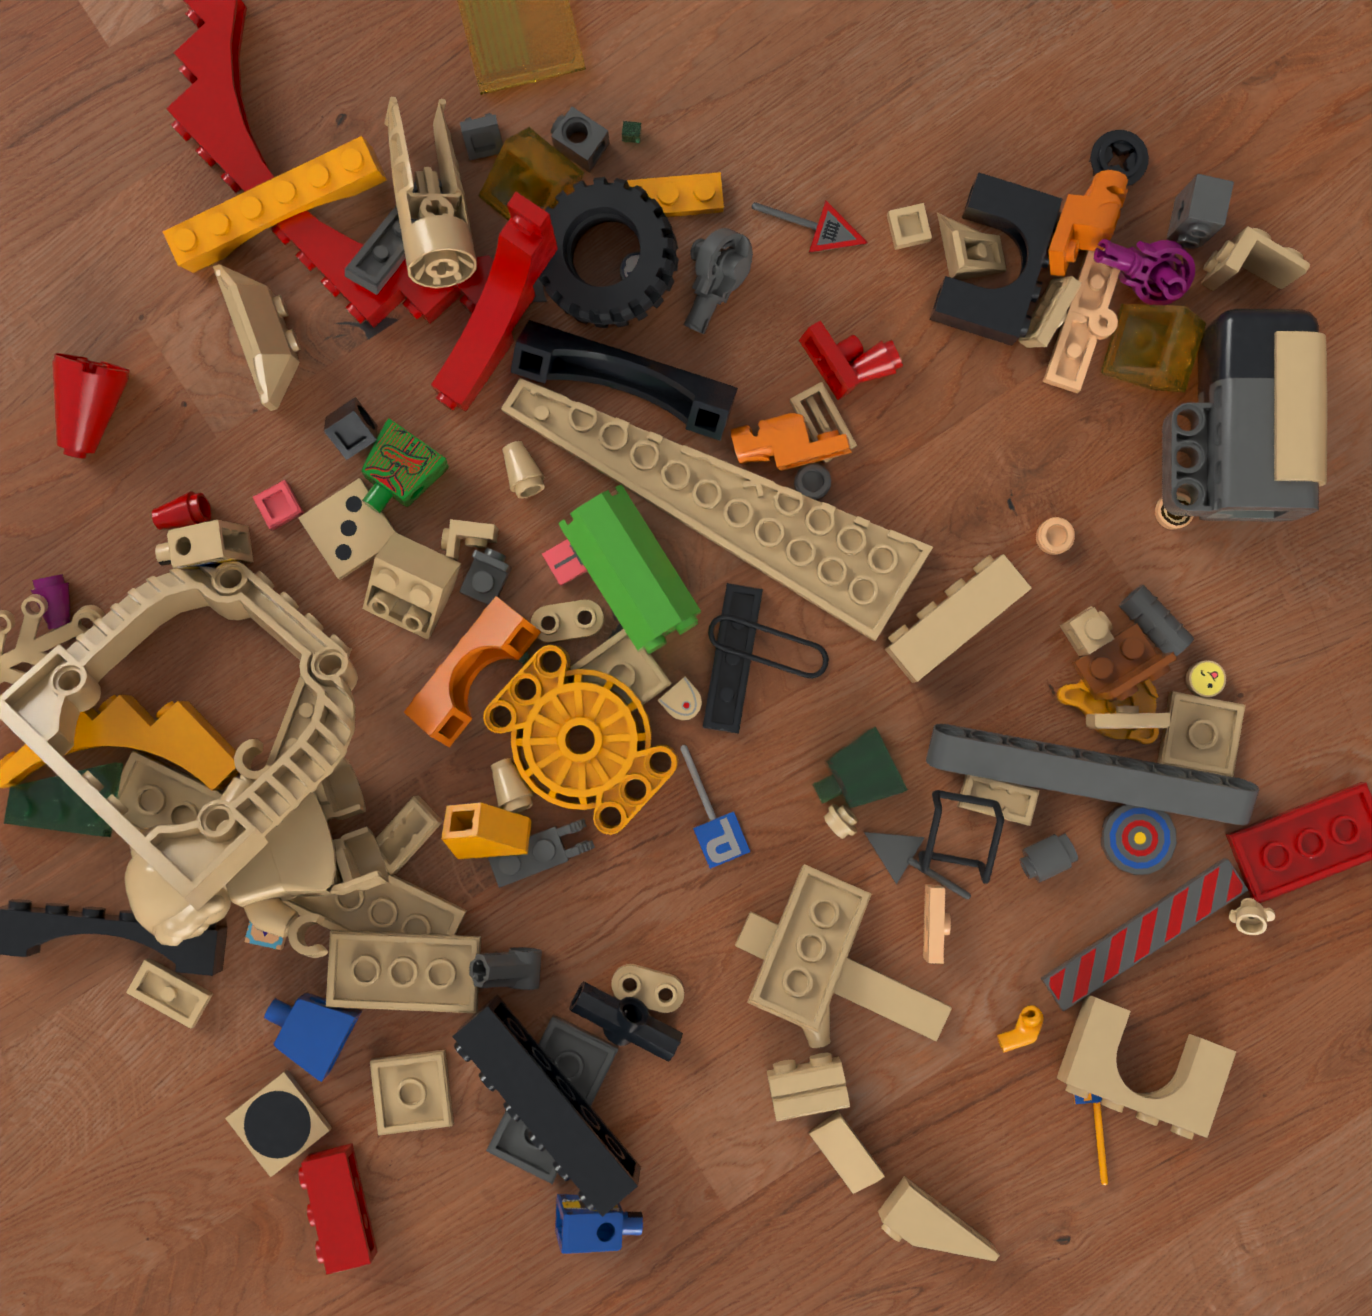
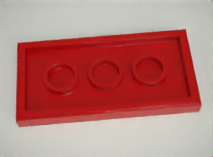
(1305, 843)

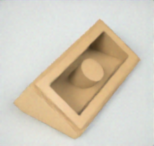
(846, 1153)

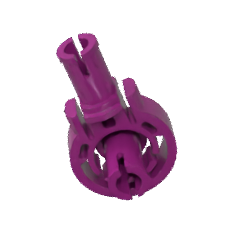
(1152, 266)

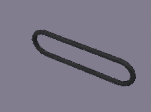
(771, 631)

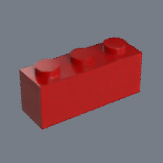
(338, 1209)

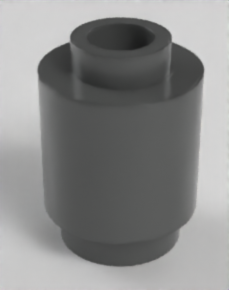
(1048, 857)

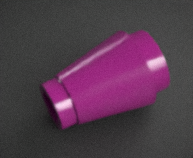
(57, 595)

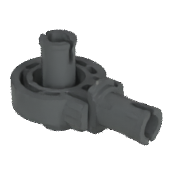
(717, 273)

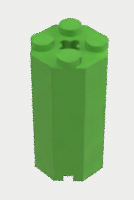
(631, 569)

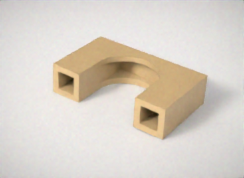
(1185, 1102)

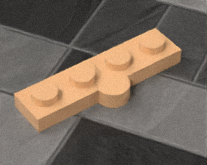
(1086, 321)

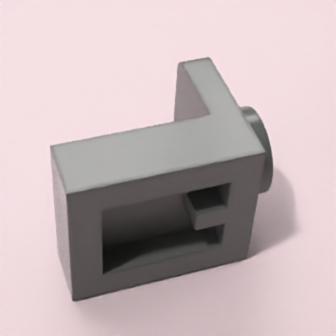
(486, 576)

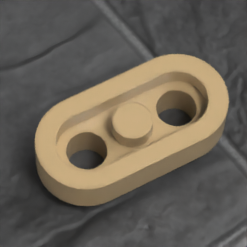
(567, 622)
(648, 986)

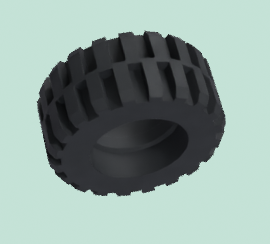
(649, 278)

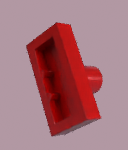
(832, 358)

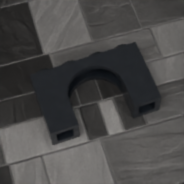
(1029, 221)

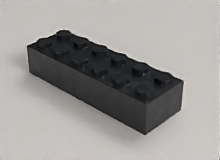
(548, 1106)

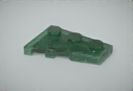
(57, 807)

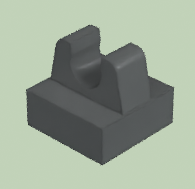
(481, 136)

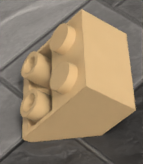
(410, 585)

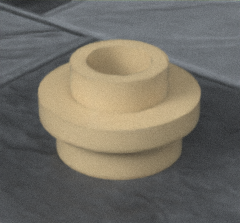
(841, 820)

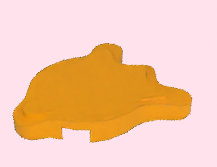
(1080, 698)

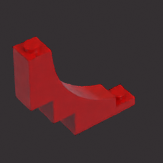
(520, 258)

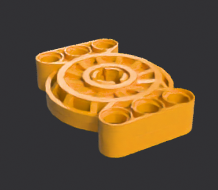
(546, 742)

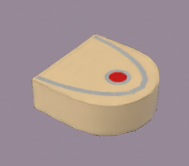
(682, 700)

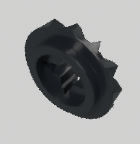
(1121, 143)

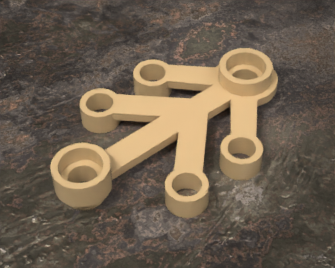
(32, 649)

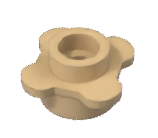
(1251, 917)

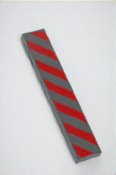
(1144, 934)

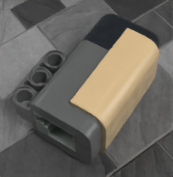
(1256, 423)

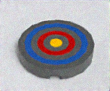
(1138, 839)

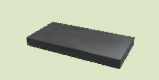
(585, 1063)

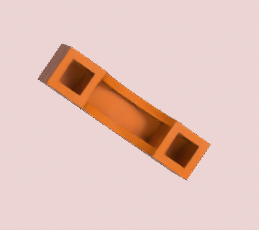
(443, 702)

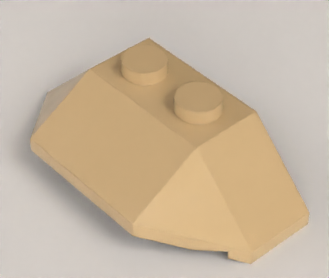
(262, 333)

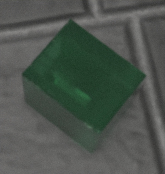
(631, 131)

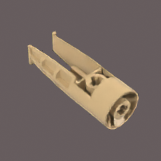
(437, 244)

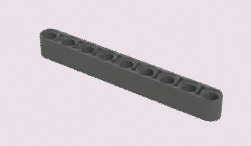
(1092, 774)

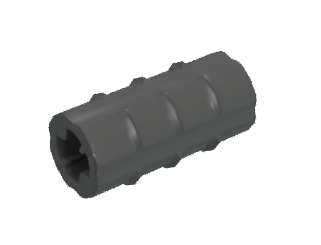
(1156, 621)

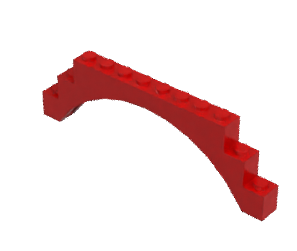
(218, 122)

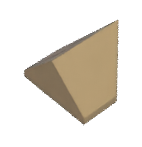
(969, 251)

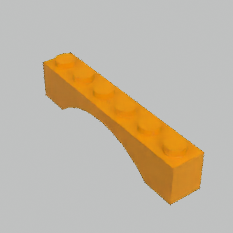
(322, 180)

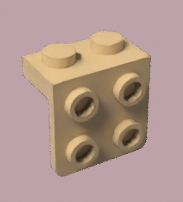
(1257, 254)

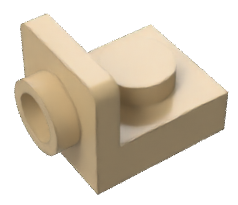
(473, 533)

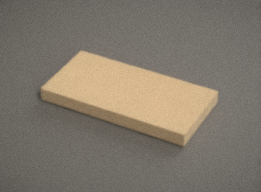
(809, 948)
(402, 971)

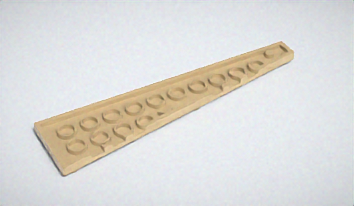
(802, 543)

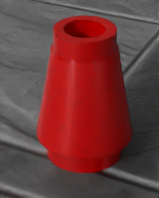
(877, 362)
(182, 511)

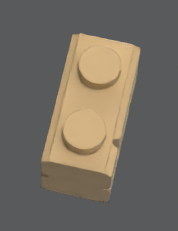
(807, 1086)

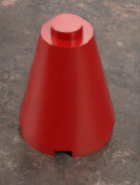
(84, 401)

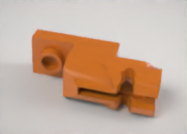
(1087, 219)
(788, 441)

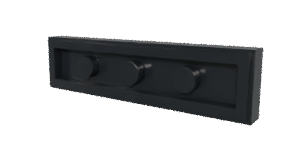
(729, 670)

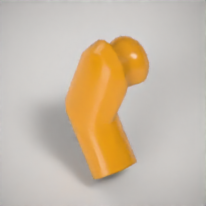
(1025, 1031)

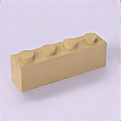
(958, 618)

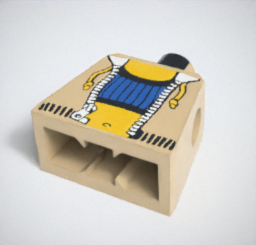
(205, 545)

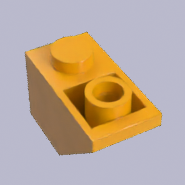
(484, 831)

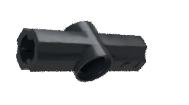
(625, 1021)

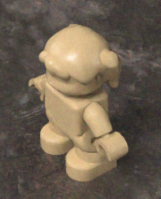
(293, 864)

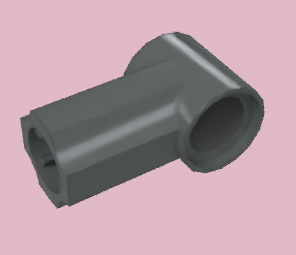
(512, 969)

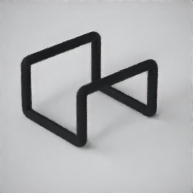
(926, 856)

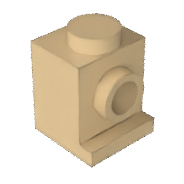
(1088, 631)

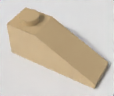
(928, 1224)

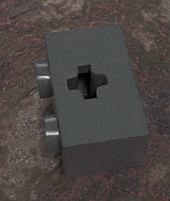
(1200, 211)

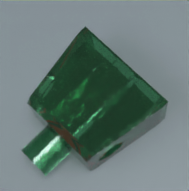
(860, 772)

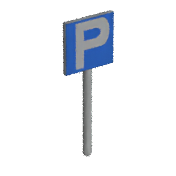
(721, 836)

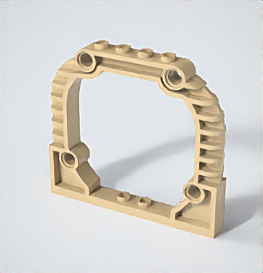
(192, 854)

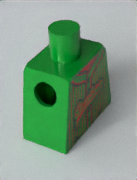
(400, 467)

